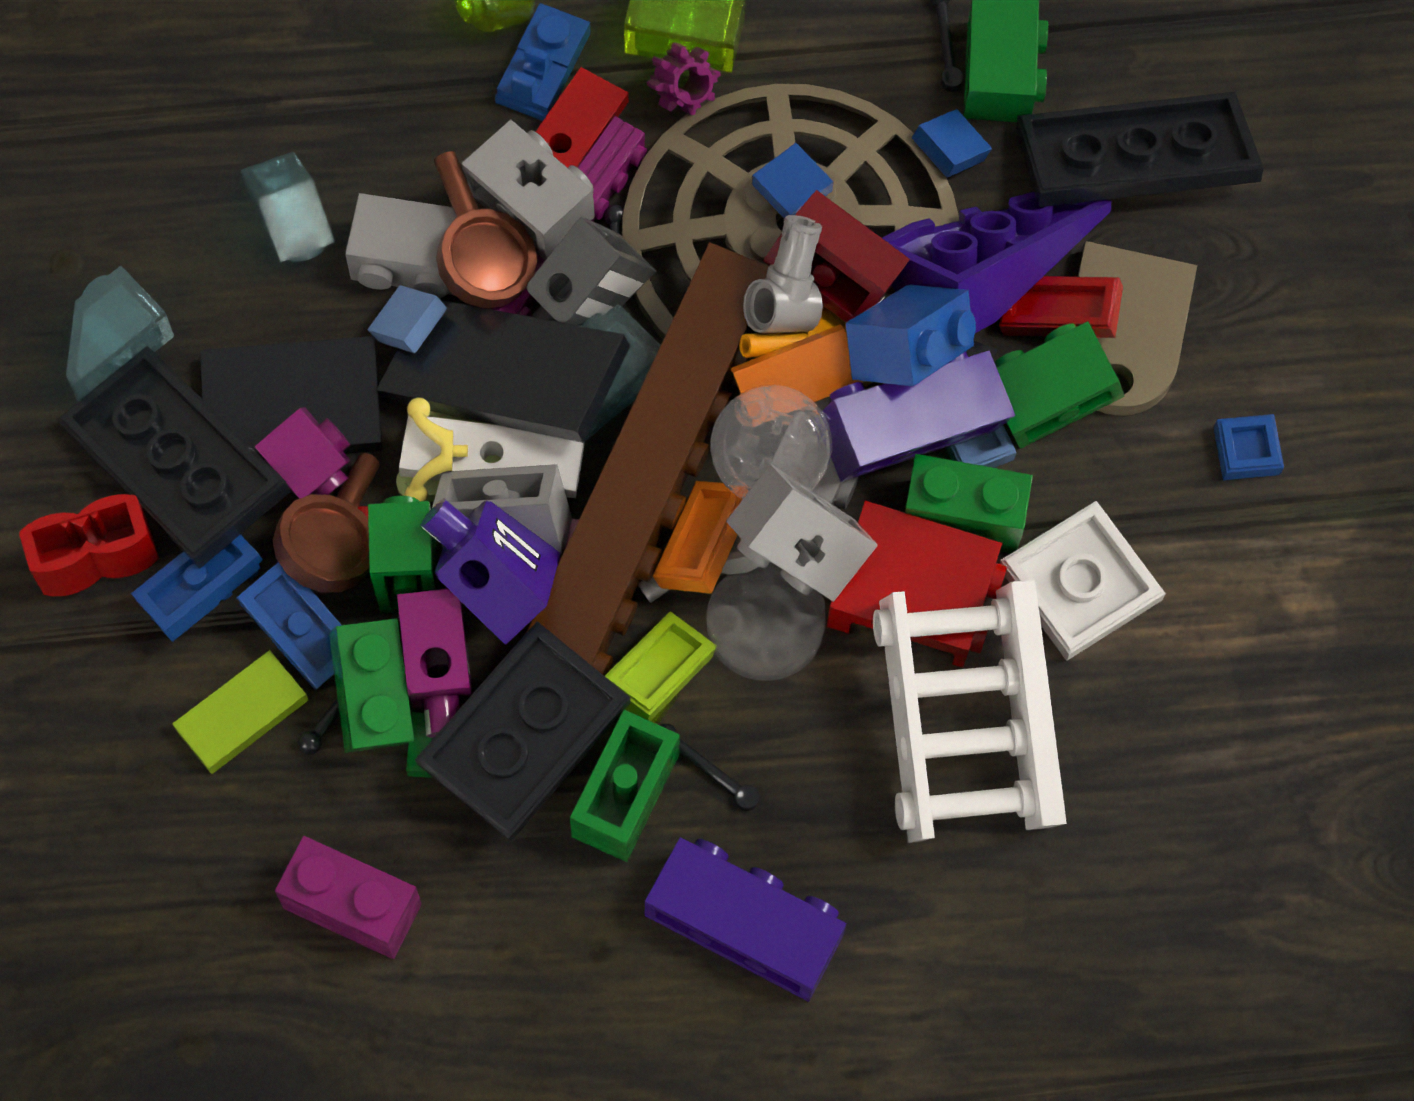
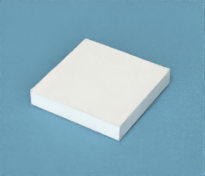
(1084, 579)

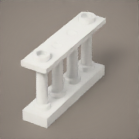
(1019, 675)

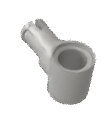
(787, 296)

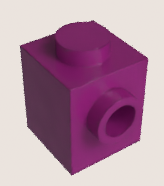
(307, 454)

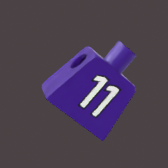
(493, 565)

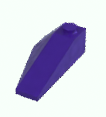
(994, 251)

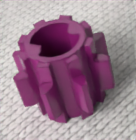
(669, 71)

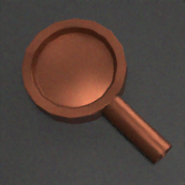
(483, 252)
(326, 537)

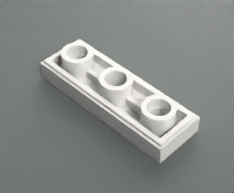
(513, 446)

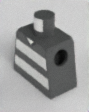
(587, 274)

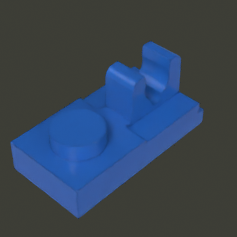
(543, 62)
(185, 594)
(294, 622)

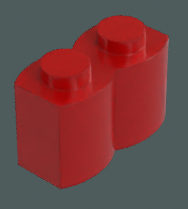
(78, 549)

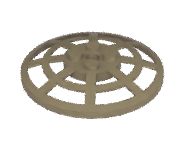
(748, 217)

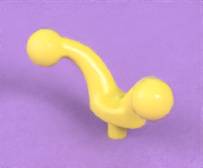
(419, 410)

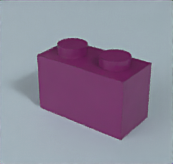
(348, 897)

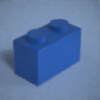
(910, 335)

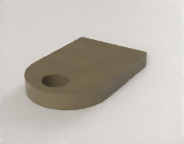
(1149, 321)

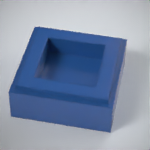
(951, 143)
(791, 180)
(1248, 447)

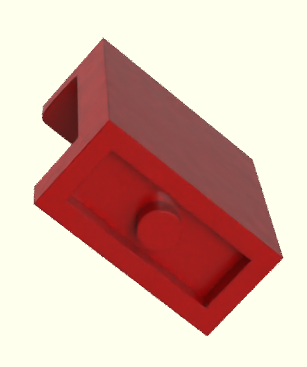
(933, 566)

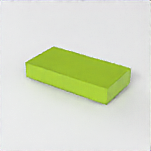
(661, 665)
(240, 712)

